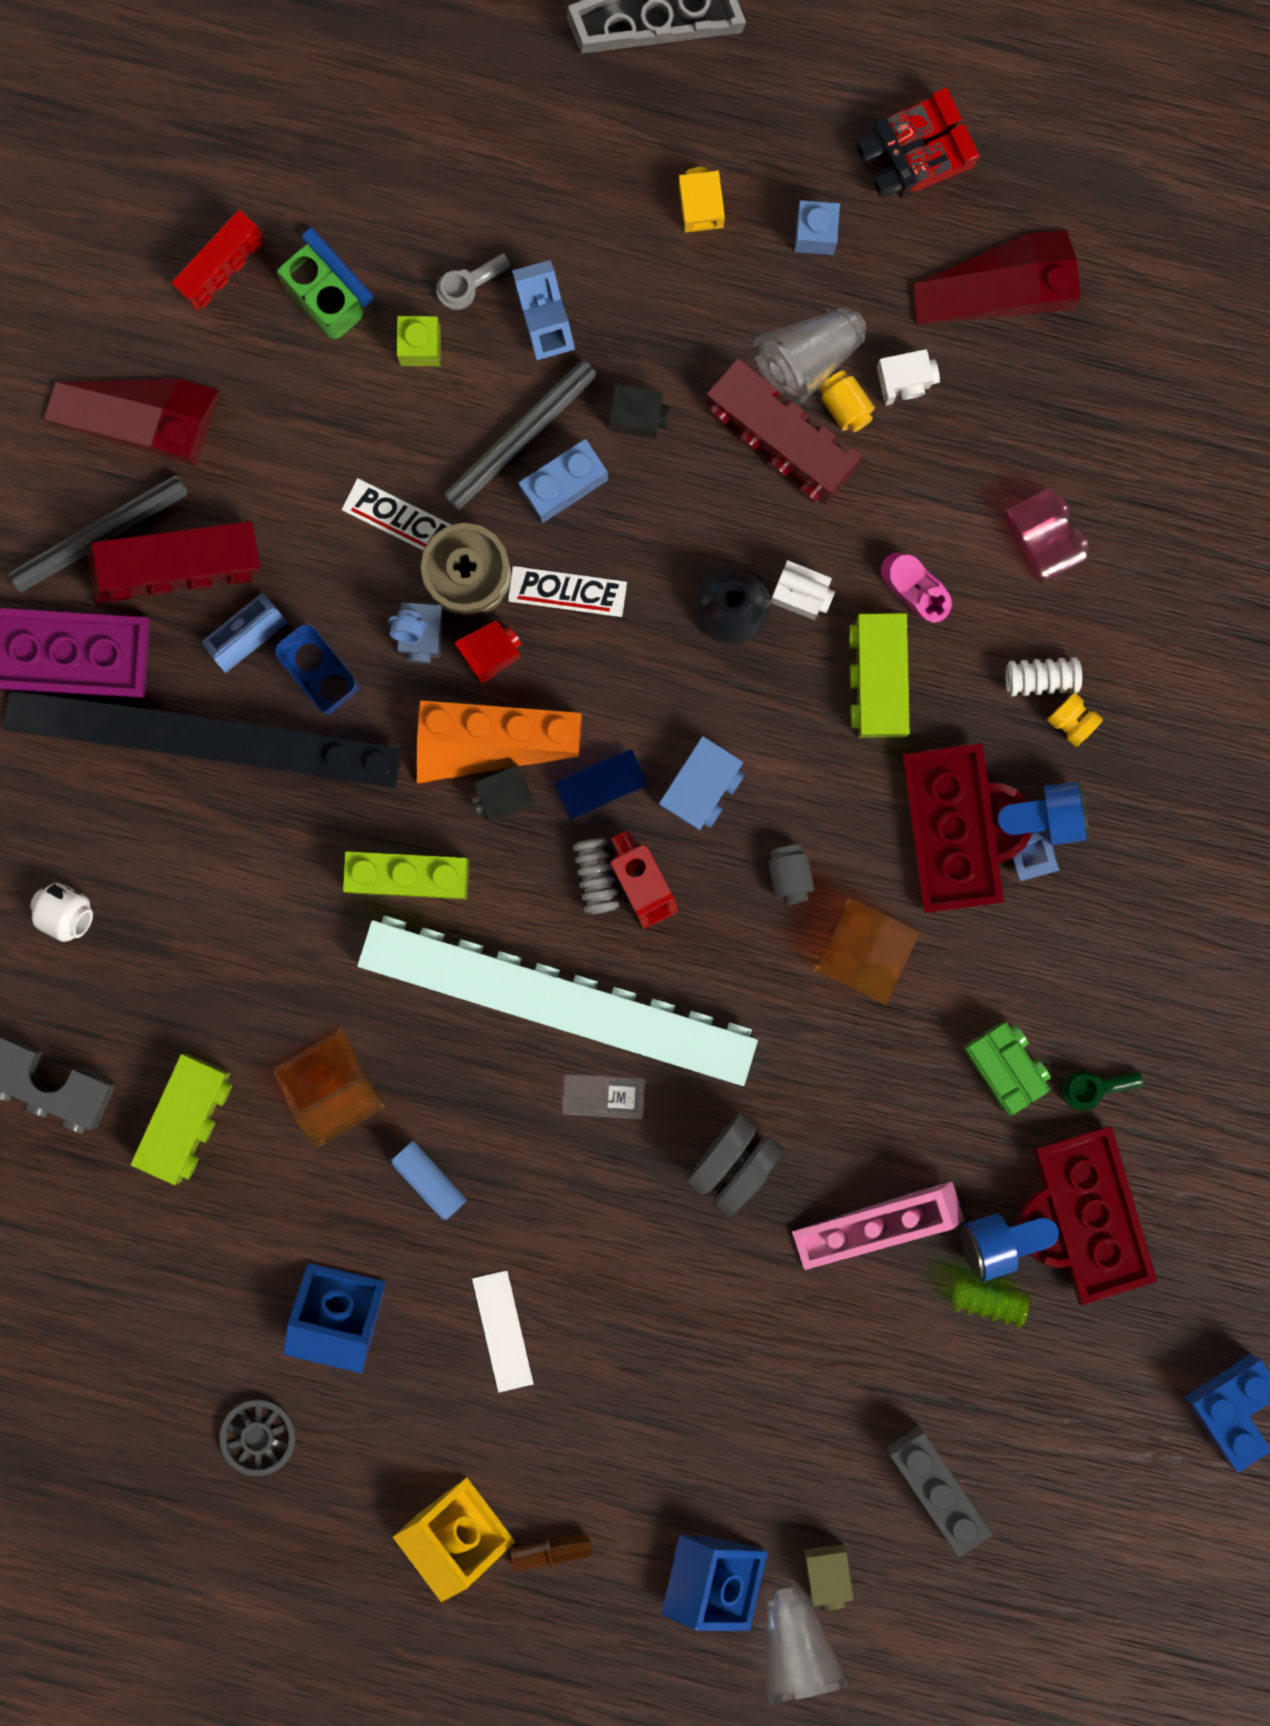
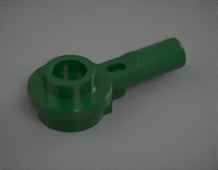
(1084, 1090)

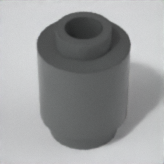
(791, 874)

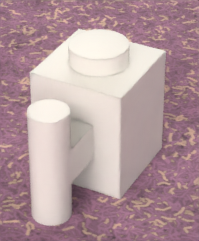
(803, 591)

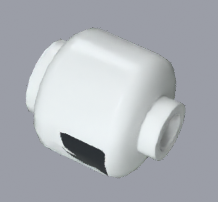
(61, 912)

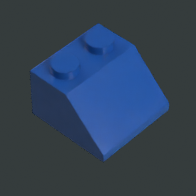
(334, 1318)
(714, 1584)

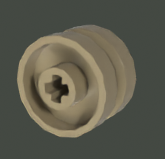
(460, 547)

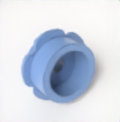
(407, 627)

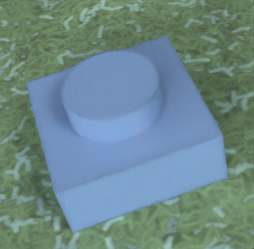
(1037, 857)

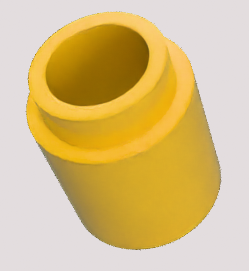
(846, 401)

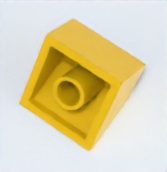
(454, 1540)

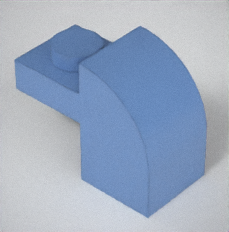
(543, 310)

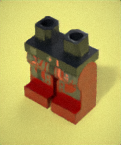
(919, 146)

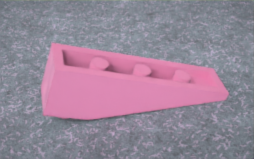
(879, 1226)

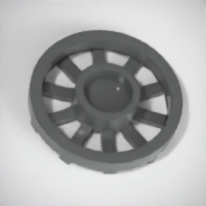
(257, 1437)

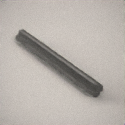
(520, 434)
(101, 530)

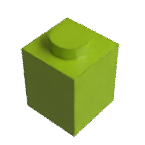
(419, 341)

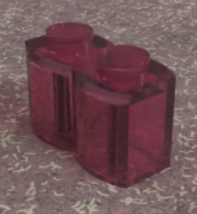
(1046, 535)

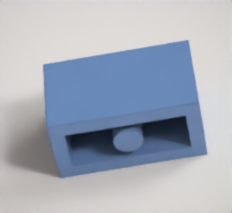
(563, 481)
(701, 785)

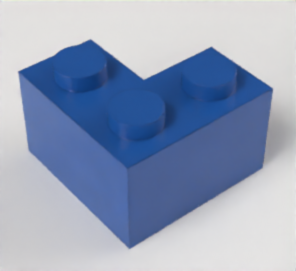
(1226, 1407)

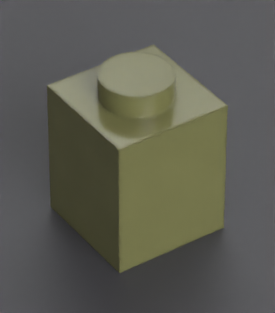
(829, 1576)

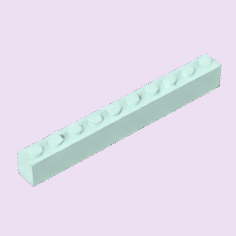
(558, 1002)

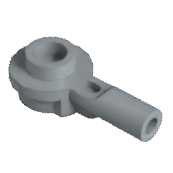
(458, 288)

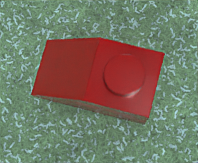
(489, 650)

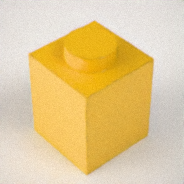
(701, 200)

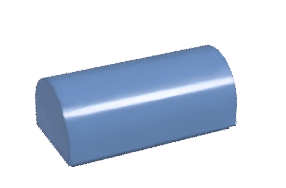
(244, 632)
(428, 1181)

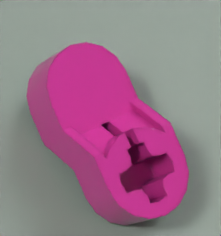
(928, 602)

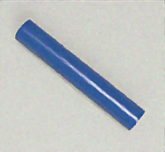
(339, 268)

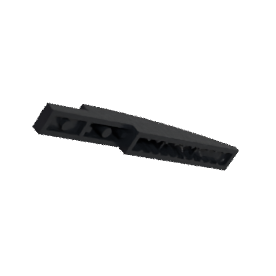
(203, 739)

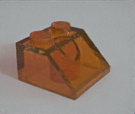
(866, 951)
(328, 1088)

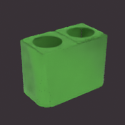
(340, 321)

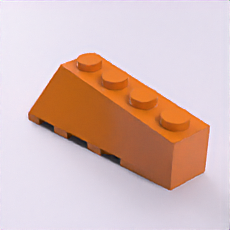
(482, 738)

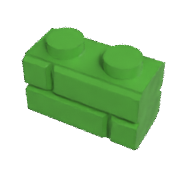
(1007, 1067)

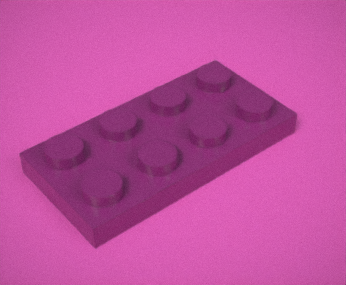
(73, 653)

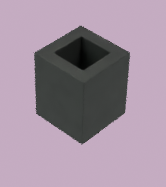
(638, 411)
(502, 794)

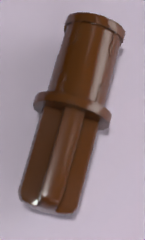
(551, 1552)

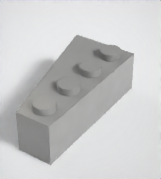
(635, 23)

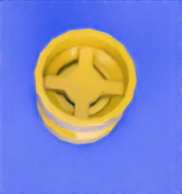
(1075, 719)

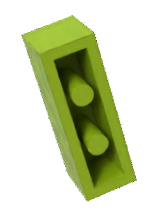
(880, 675)
(406, 875)
(182, 1119)

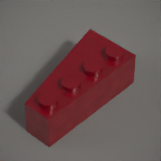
(781, 433)
(172, 561)

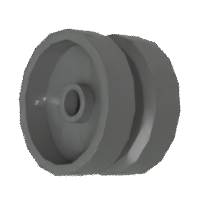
(738, 1168)

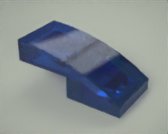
(600, 784)

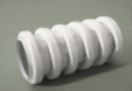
(1043, 676)

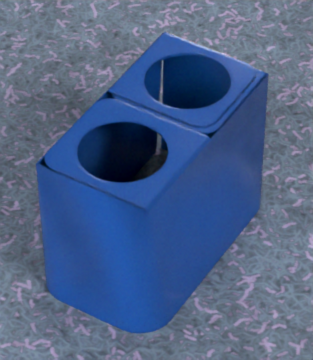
(308, 635)

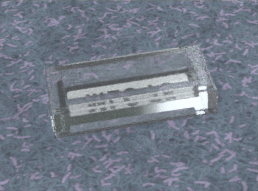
(603, 1096)

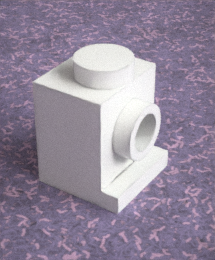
(907, 375)

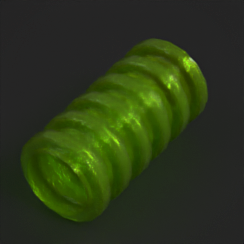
(991, 1302)

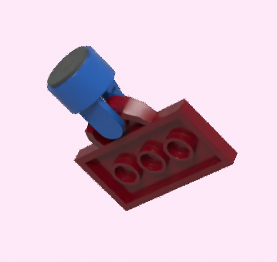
(973, 825)
(1075, 1222)

